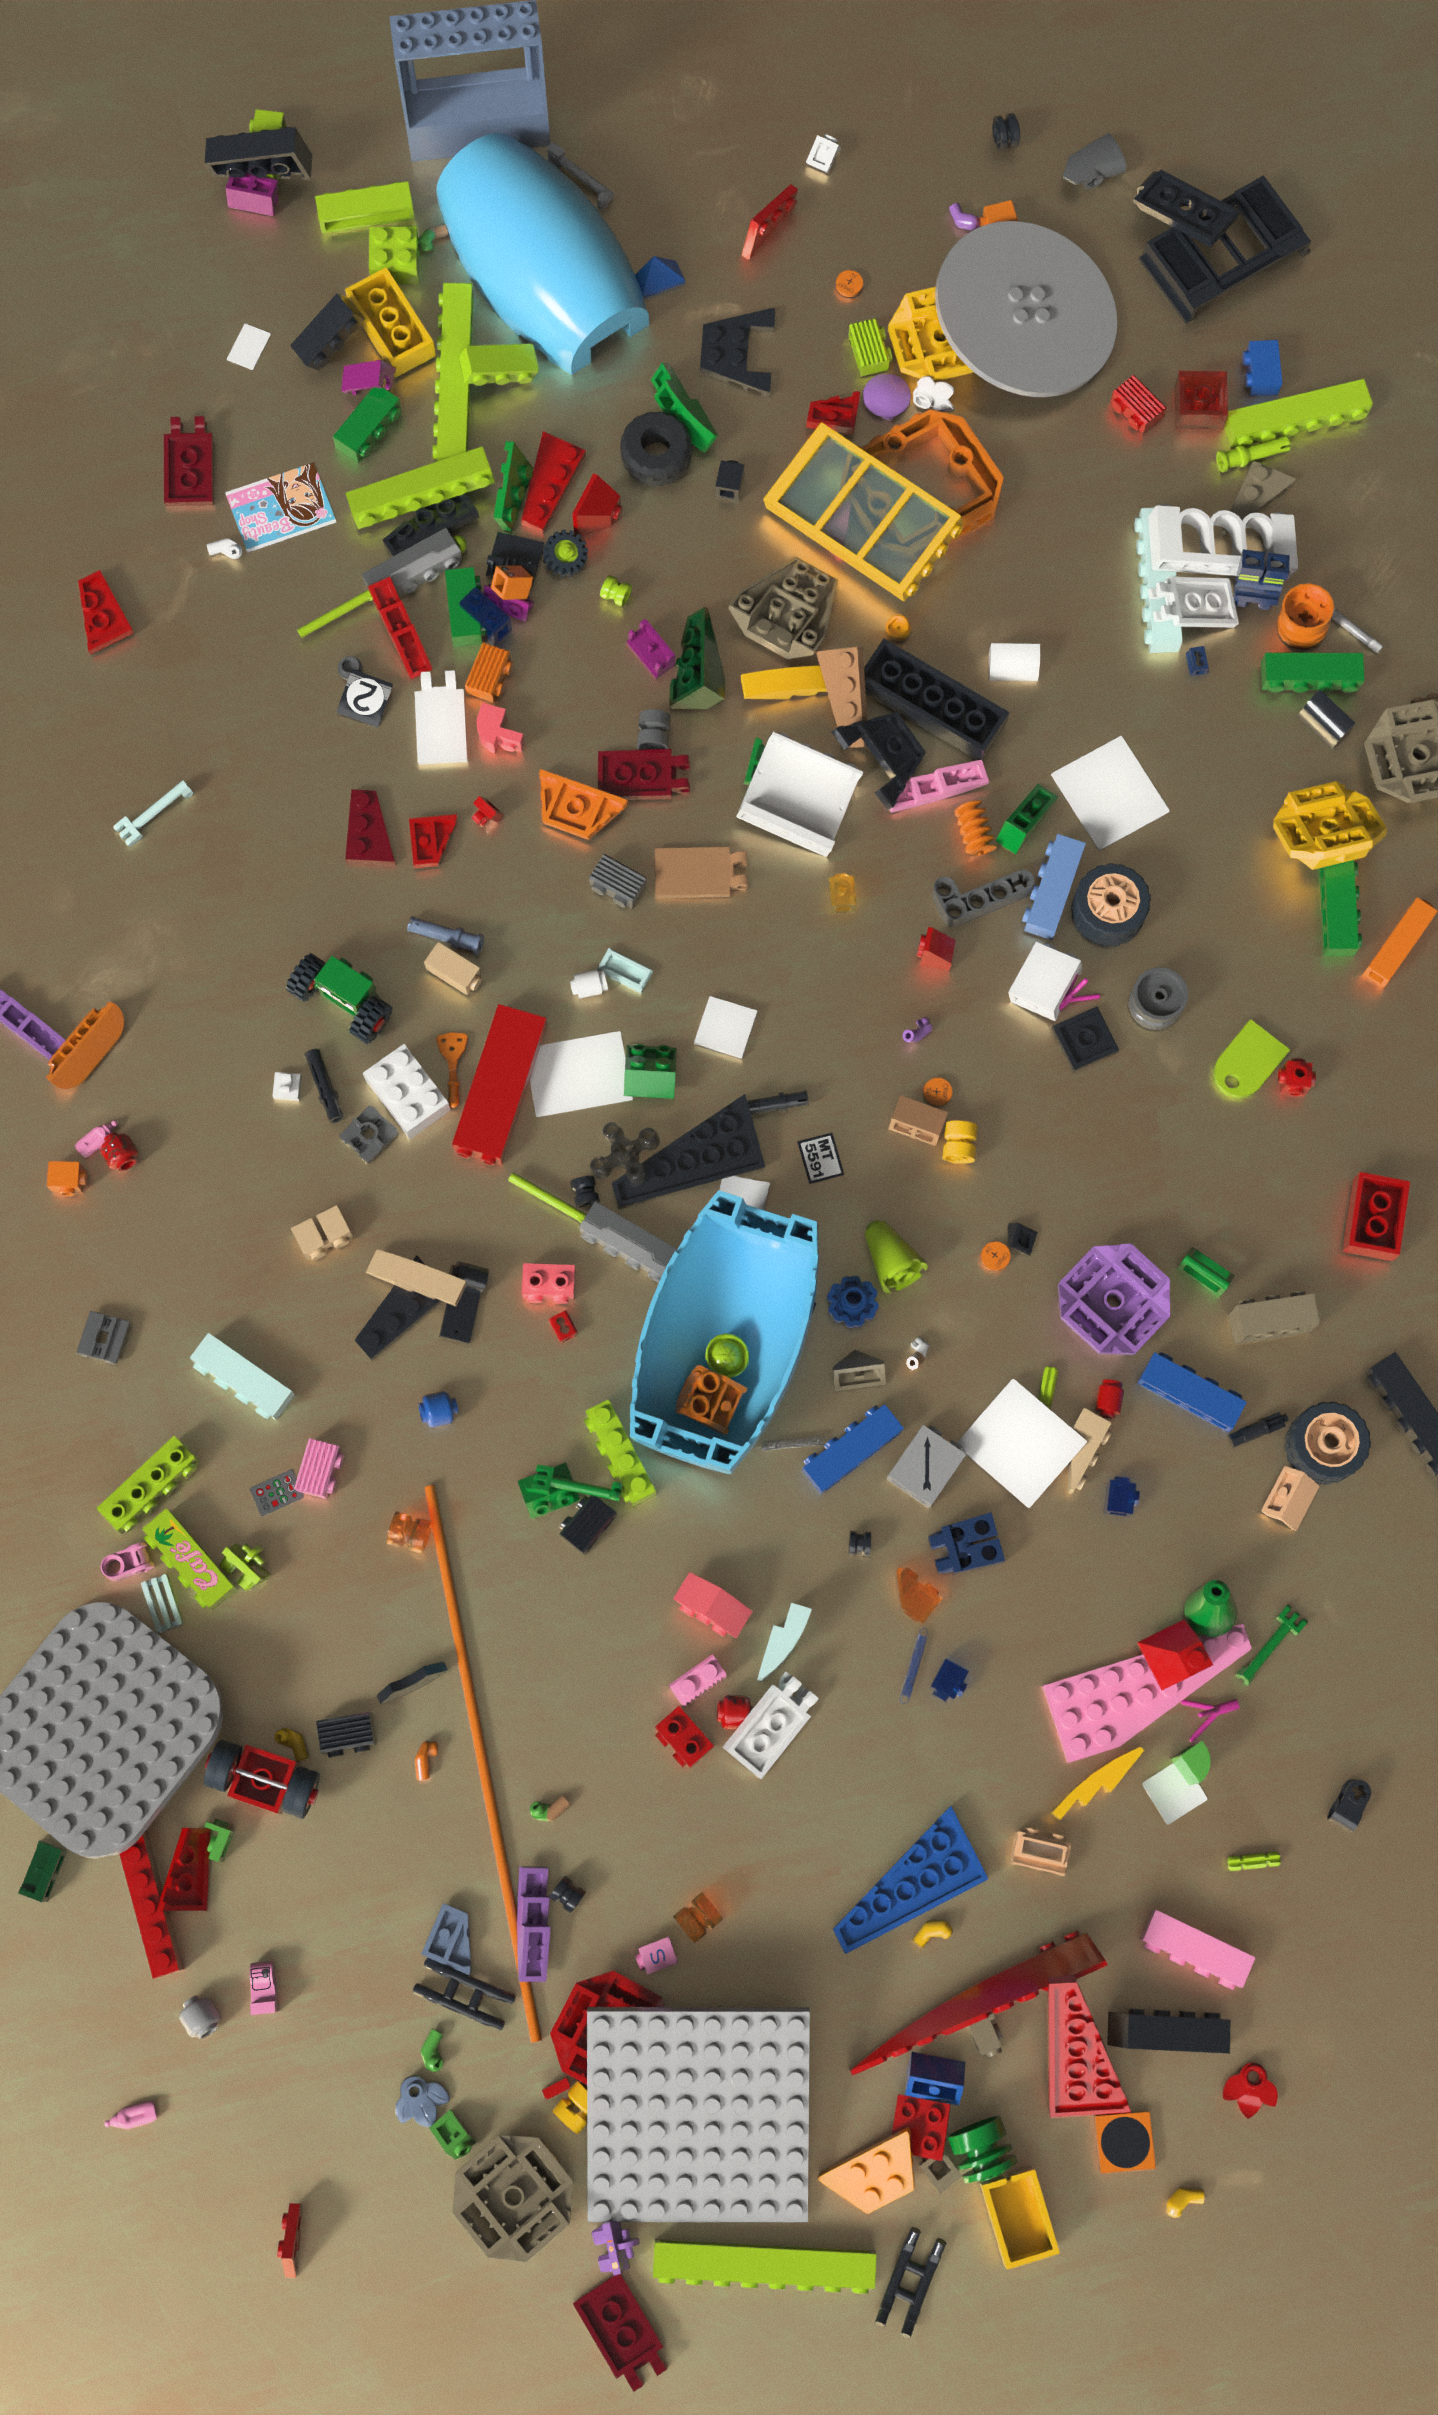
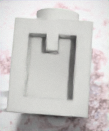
(823, 153)

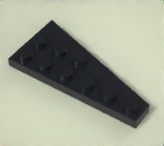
(707, 1153)

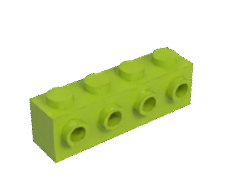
(620, 1452)
(148, 1485)

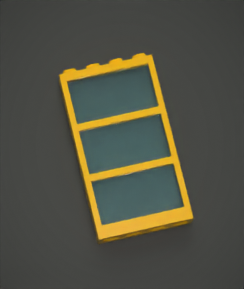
(863, 512)

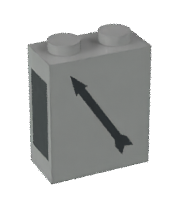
(926, 1465)

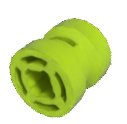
(615, 590)

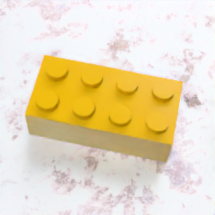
(391, 322)

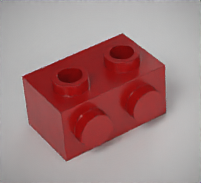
(684, 1737)

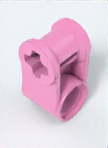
(129, 1562)

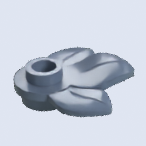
(420, 2105)

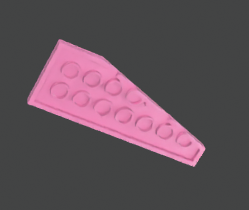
(1121, 1699)

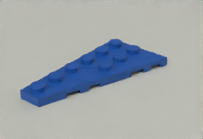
(927, 1875)

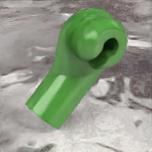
(430, 2051)

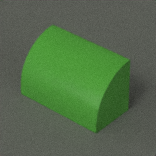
(1193, 1762)

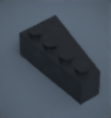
(1168, 2031)

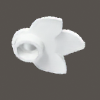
(933, 394)

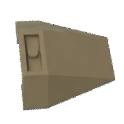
(787, 609)

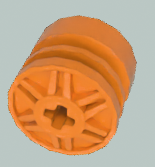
(1306, 604)

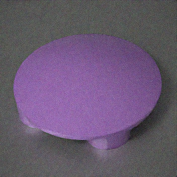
(886, 395)

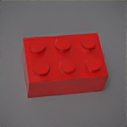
(1376, 1216)

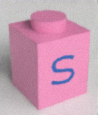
(656, 1956)

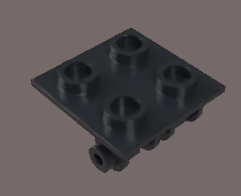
(513, 551)

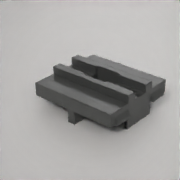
(370, 1148)
(95, 1325)

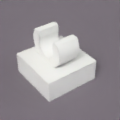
(287, 1086)

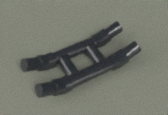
(480, 1988)
(894, 2290)

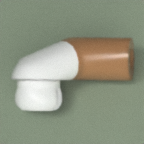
(918, 1357)

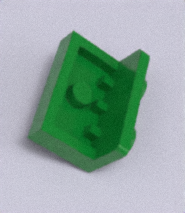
(541, 1504)

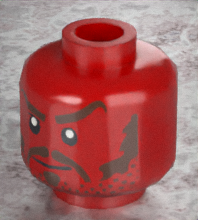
(119, 1151)

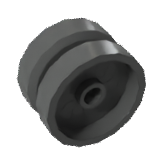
(1160, 984)

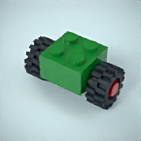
(346, 989)

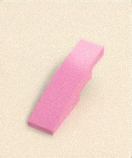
(941, 785)

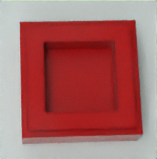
(556, 2088)

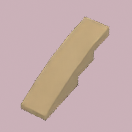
(416, 1277)

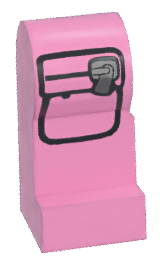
(263, 1988)

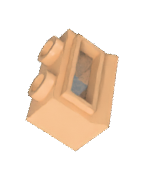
(1041, 1852)

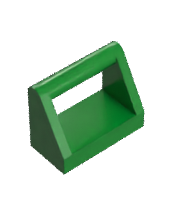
(1205, 1272)

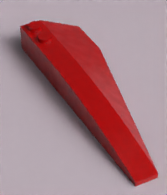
(992, 1994)

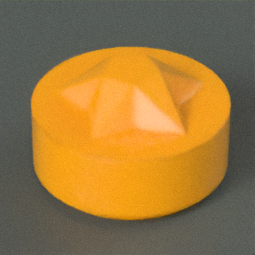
(898, 627)

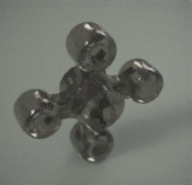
(625, 1153)

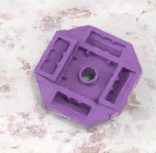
(1131, 1279)

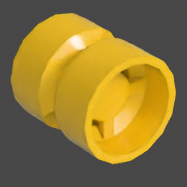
(960, 1139)
(564, 2111)

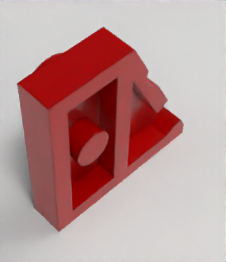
(835, 413)
(290, 2245)

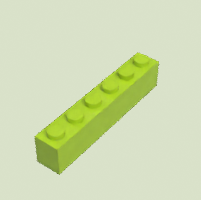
(1298, 413)
(420, 487)

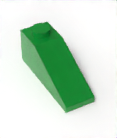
(1026, 818)

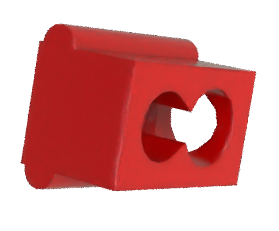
(568, 1323)

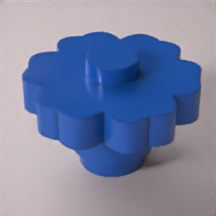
(852, 1302)

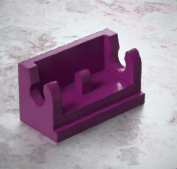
(252, 194)
(367, 376)
(651, 649)

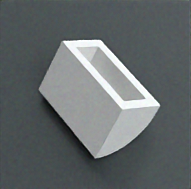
(1014, 662)

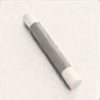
(1356, 631)

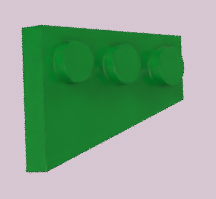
(516, 475)

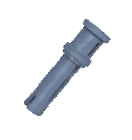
(457, 938)

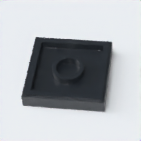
(1085, 1039)

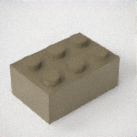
(1274, 1317)

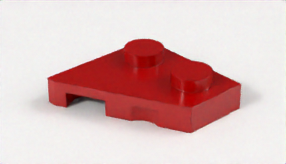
(430, 838)

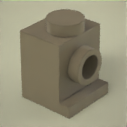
(986, 2036)
(943, 2178)

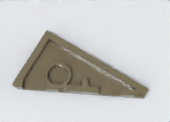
(1259, 488)

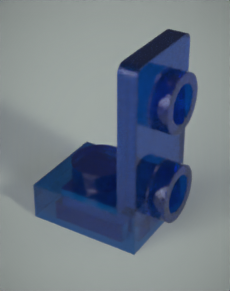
(487, 615)

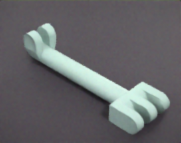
(134, 826)

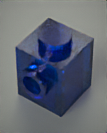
(1121, 1497)
(949, 1681)

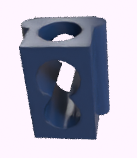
(1195, 670)

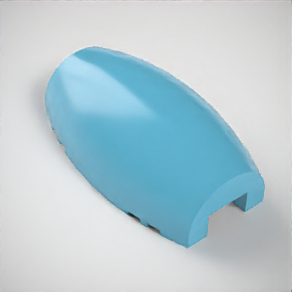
(538, 250)
(735, 1276)

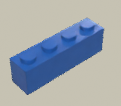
(1192, 1392)
(852, 1449)

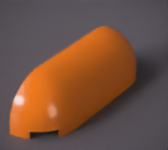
(86, 1046)

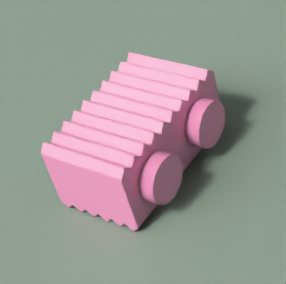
(318, 1469)
(697, 1680)

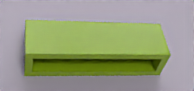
(364, 207)

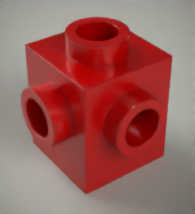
(1291, 1082)

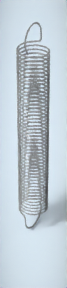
(790, 1444)

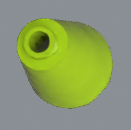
(892, 1257)

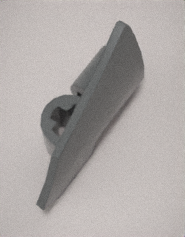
(1095, 163)

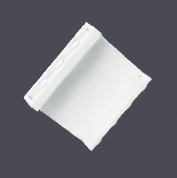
(799, 793)

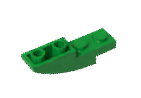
(676, 402)

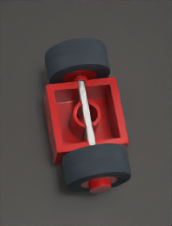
(262, 1779)

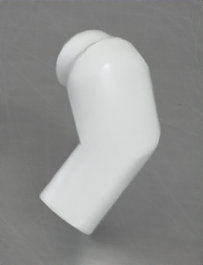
(226, 547)

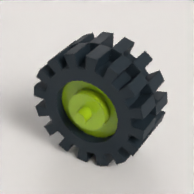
(565, 553)

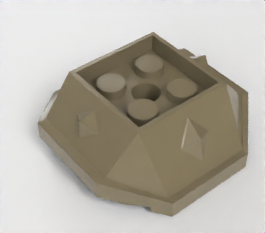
(1391, 748)
(508, 2228)

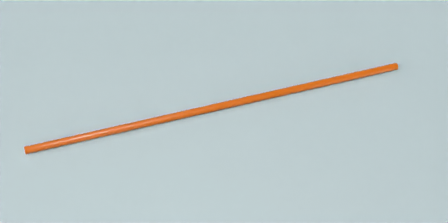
(480, 1750)

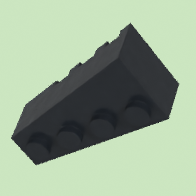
(259, 154)

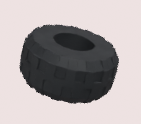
(650, 429)

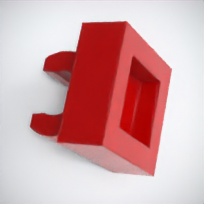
(486, 811)

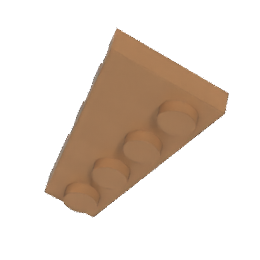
(845, 685)

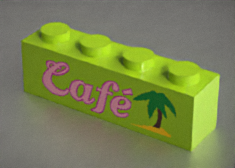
(189, 1559)

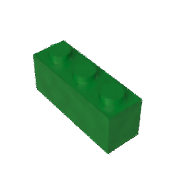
(367, 423)
(464, 628)

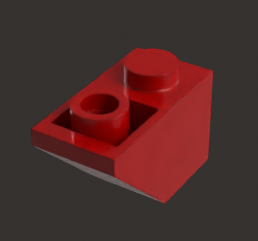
(936, 950)

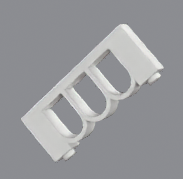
(1167, 546)

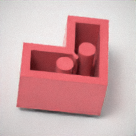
(712, 1606)

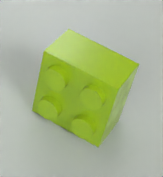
(397, 250)

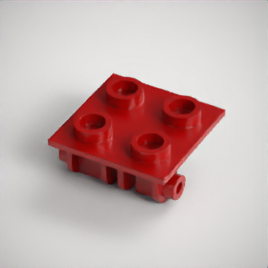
(926, 2123)

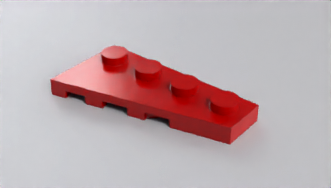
(552, 474)

